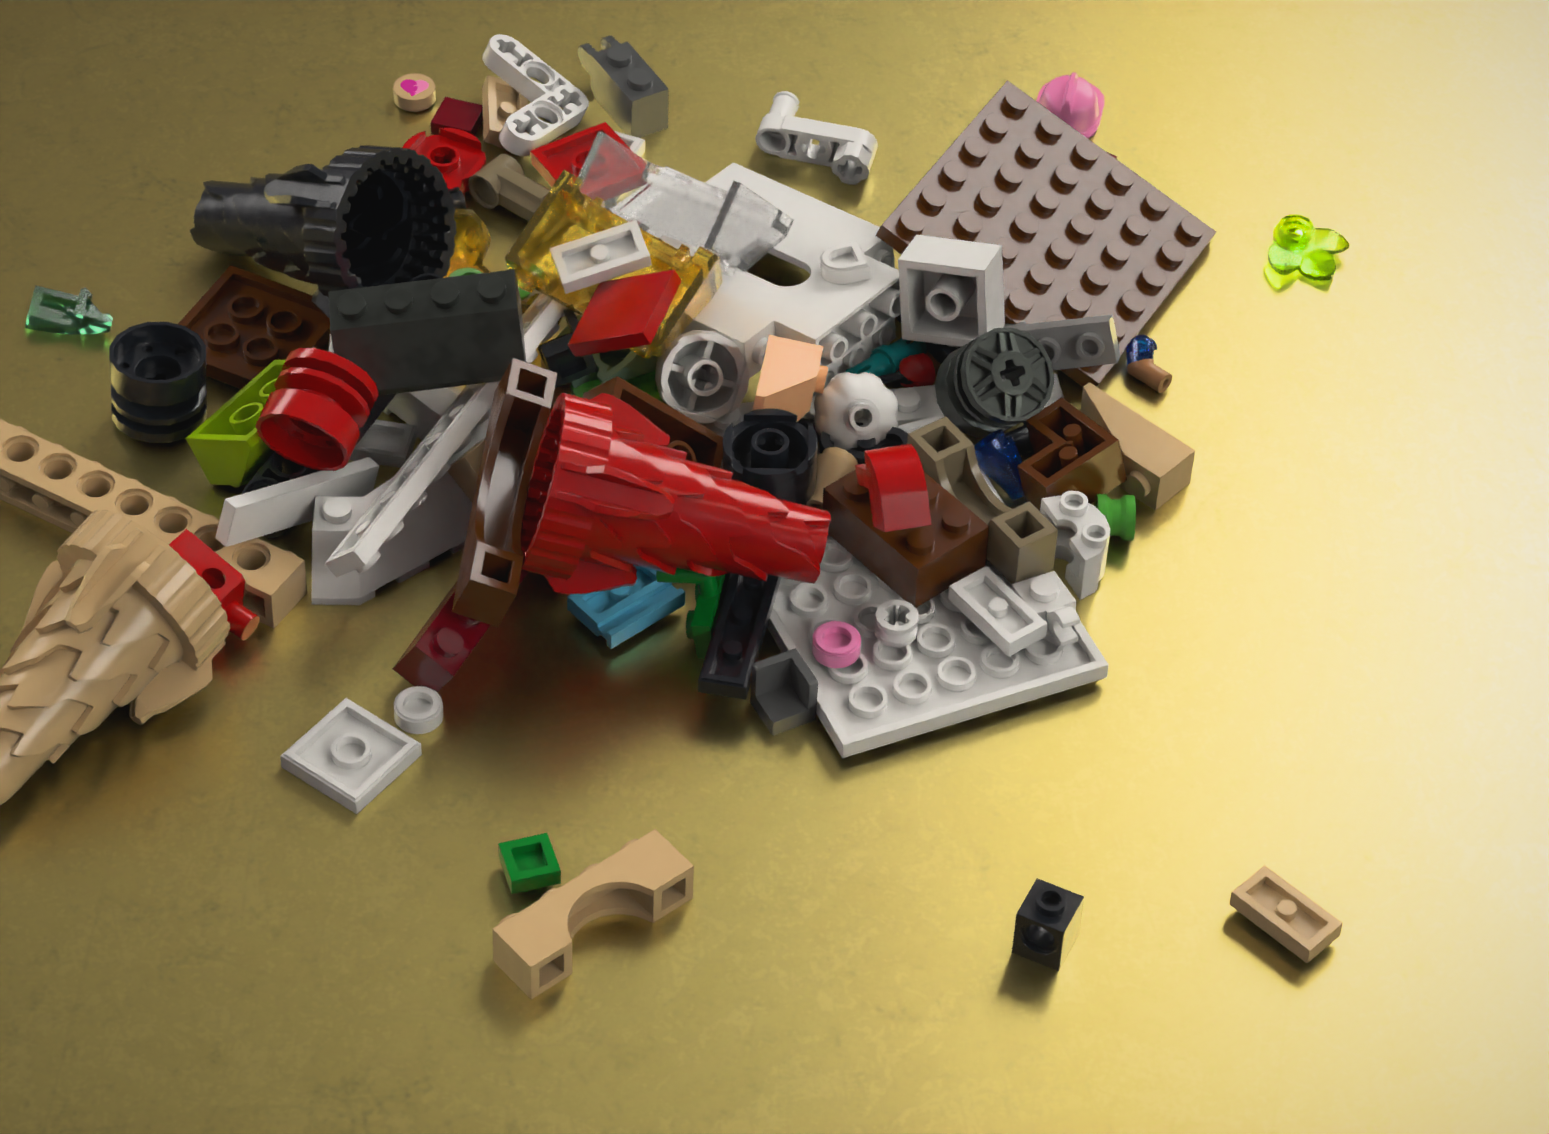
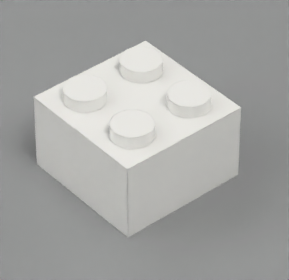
(950, 290)

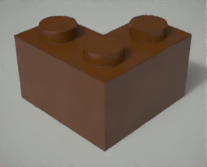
(1069, 455)

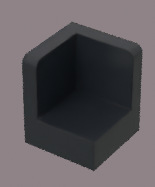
(560, 359)

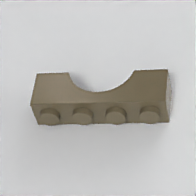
(1019, 538)

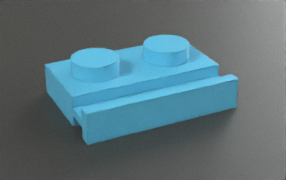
(626, 610)

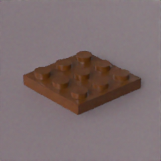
(252, 323)

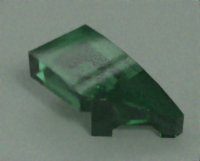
(66, 313)

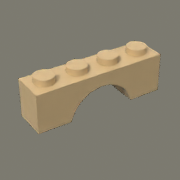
(640, 880)

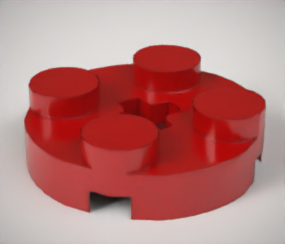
(455, 146)

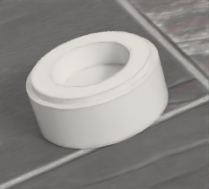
(418, 710)

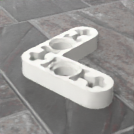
(515, 65)

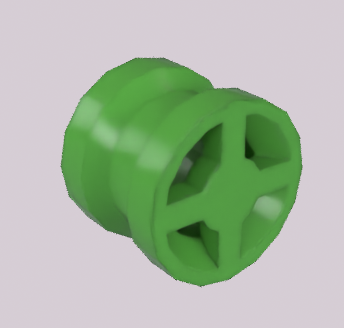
(1119, 514)

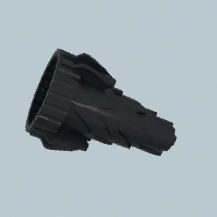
(347, 226)

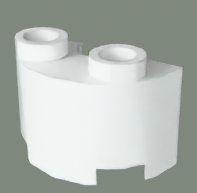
(1080, 539)

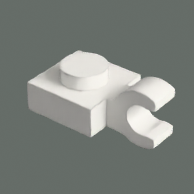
(1053, 603)

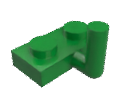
(708, 597)

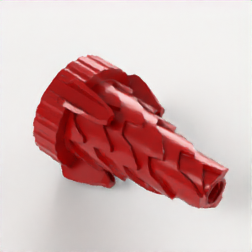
(619, 498)

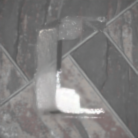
(728, 223)

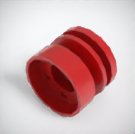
(317, 409)

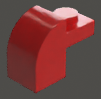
(895, 487)

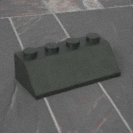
(430, 330)

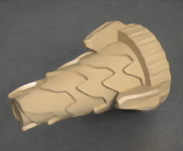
(104, 630)

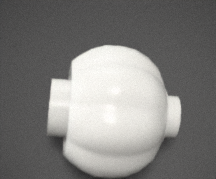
(847, 395)

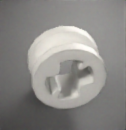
(896, 634)

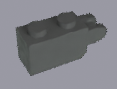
(626, 87)

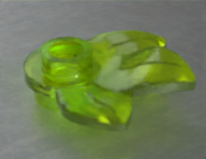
(1305, 248)

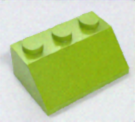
(228, 440)

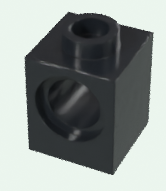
(1047, 924)

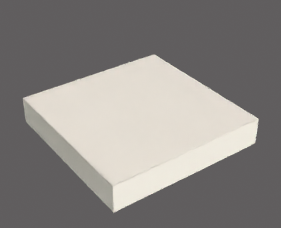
(351, 755)

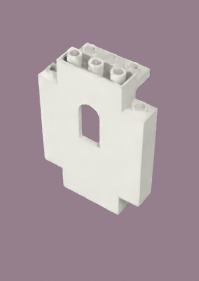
(840, 317)

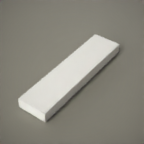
(290, 501)

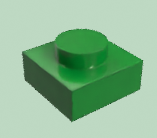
(529, 863)

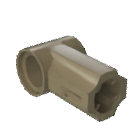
(505, 184)

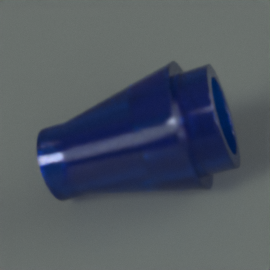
(1000, 459)

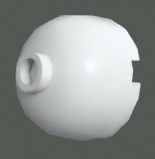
(702, 375)

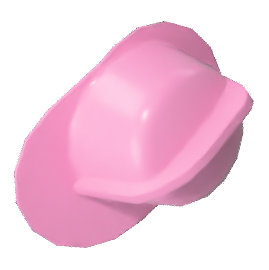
(1074, 102)

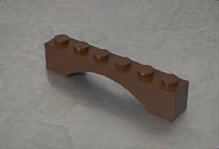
(493, 539)

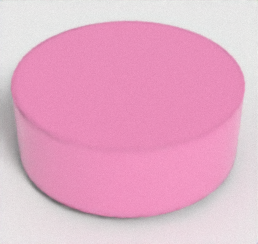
(836, 644)

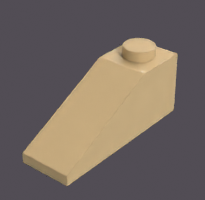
(1152, 458)

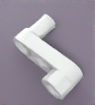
(841, 147)

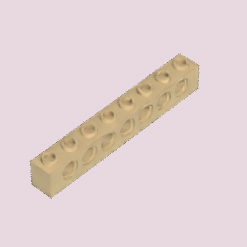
(68, 488)

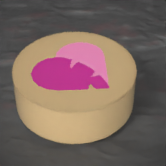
(414, 92)

